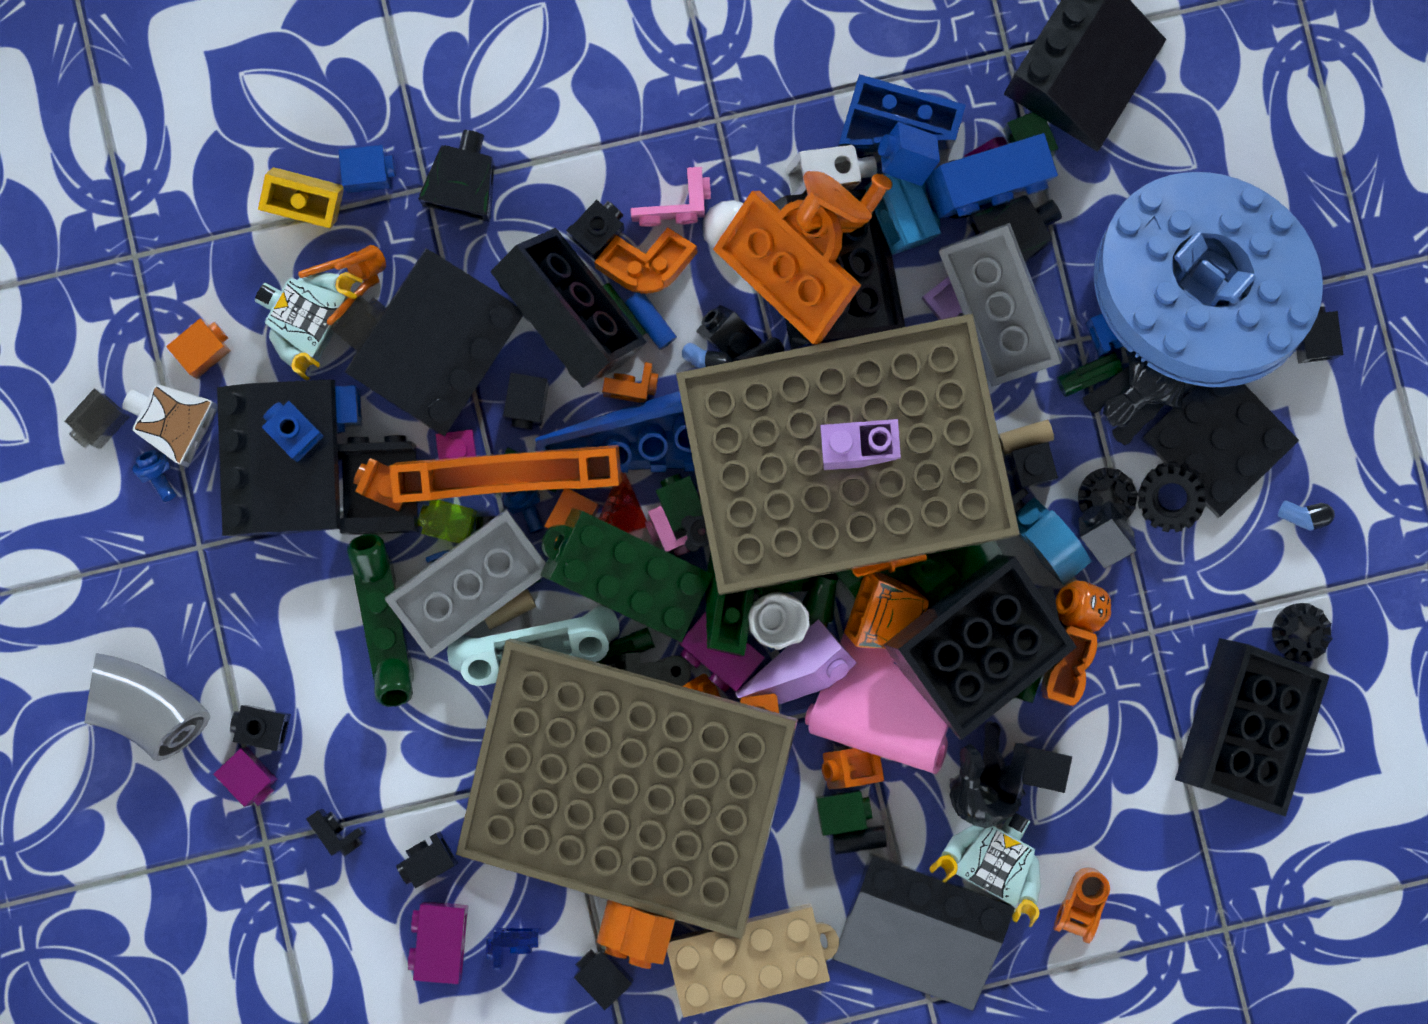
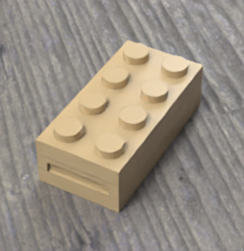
(772, 958)

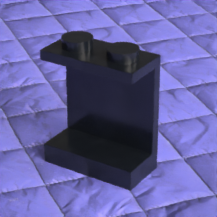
(366, 515)

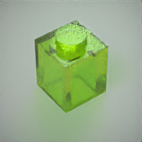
(446, 521)

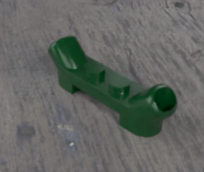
(382, 627)

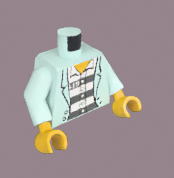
(301, 316)
(997, 864)

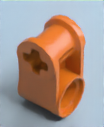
(1082, 907)

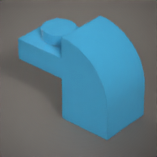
(1051, 541)

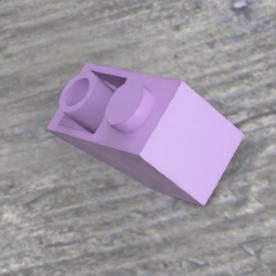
(859, 444)

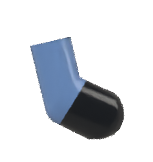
(703, 358)
(1307, 517)

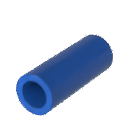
(651, 320)

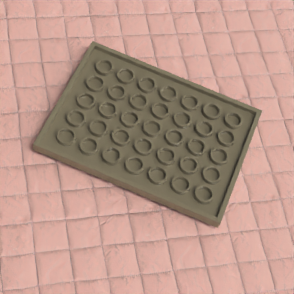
(762, 471)
(626, 787)

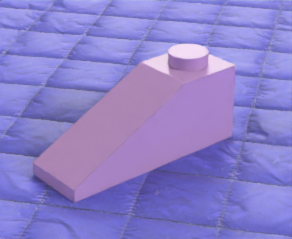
(802, 667)

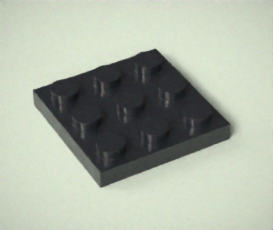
(1223, 437)

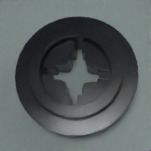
(1100, 481)
(1287, 623)

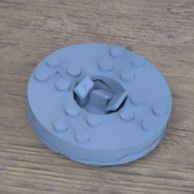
(1208, 279)

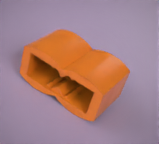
(1067, 678)
(635, 934)

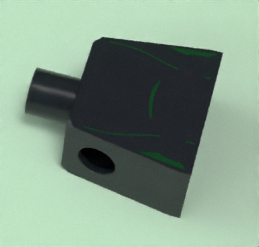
(461, 179)
(1026, 222)

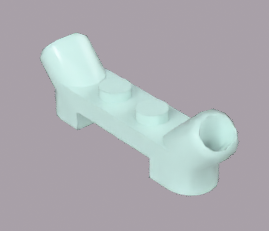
(580, 637)

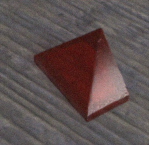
(623, 508)

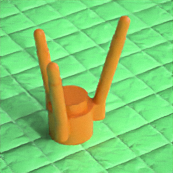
(363, 264)

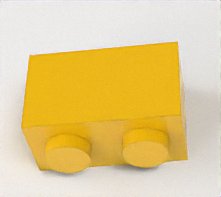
(301, 197)

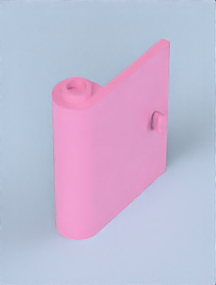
(879, 713)

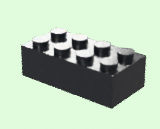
(568, 307)

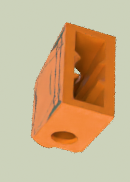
(882, 610)

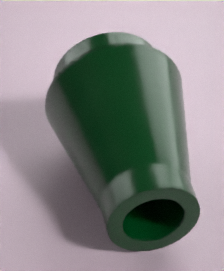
(821, 599)

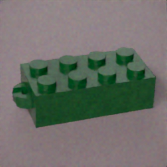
(624, 573)

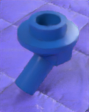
(151, 467)
(525, 502)

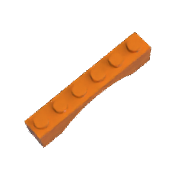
(505, 473)

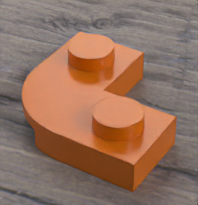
(646, 271)

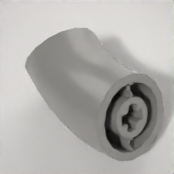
(143, 707)

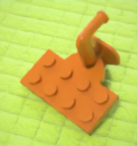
(794, 250)

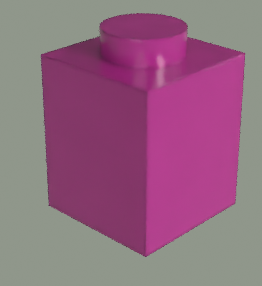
(246, 778)

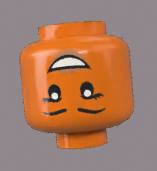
(1083, 606)

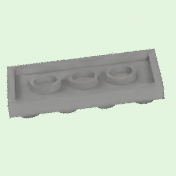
(1006, 309)
(467, 584)

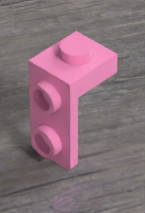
(684, 214)
(661, 530)

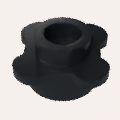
(694, 540)

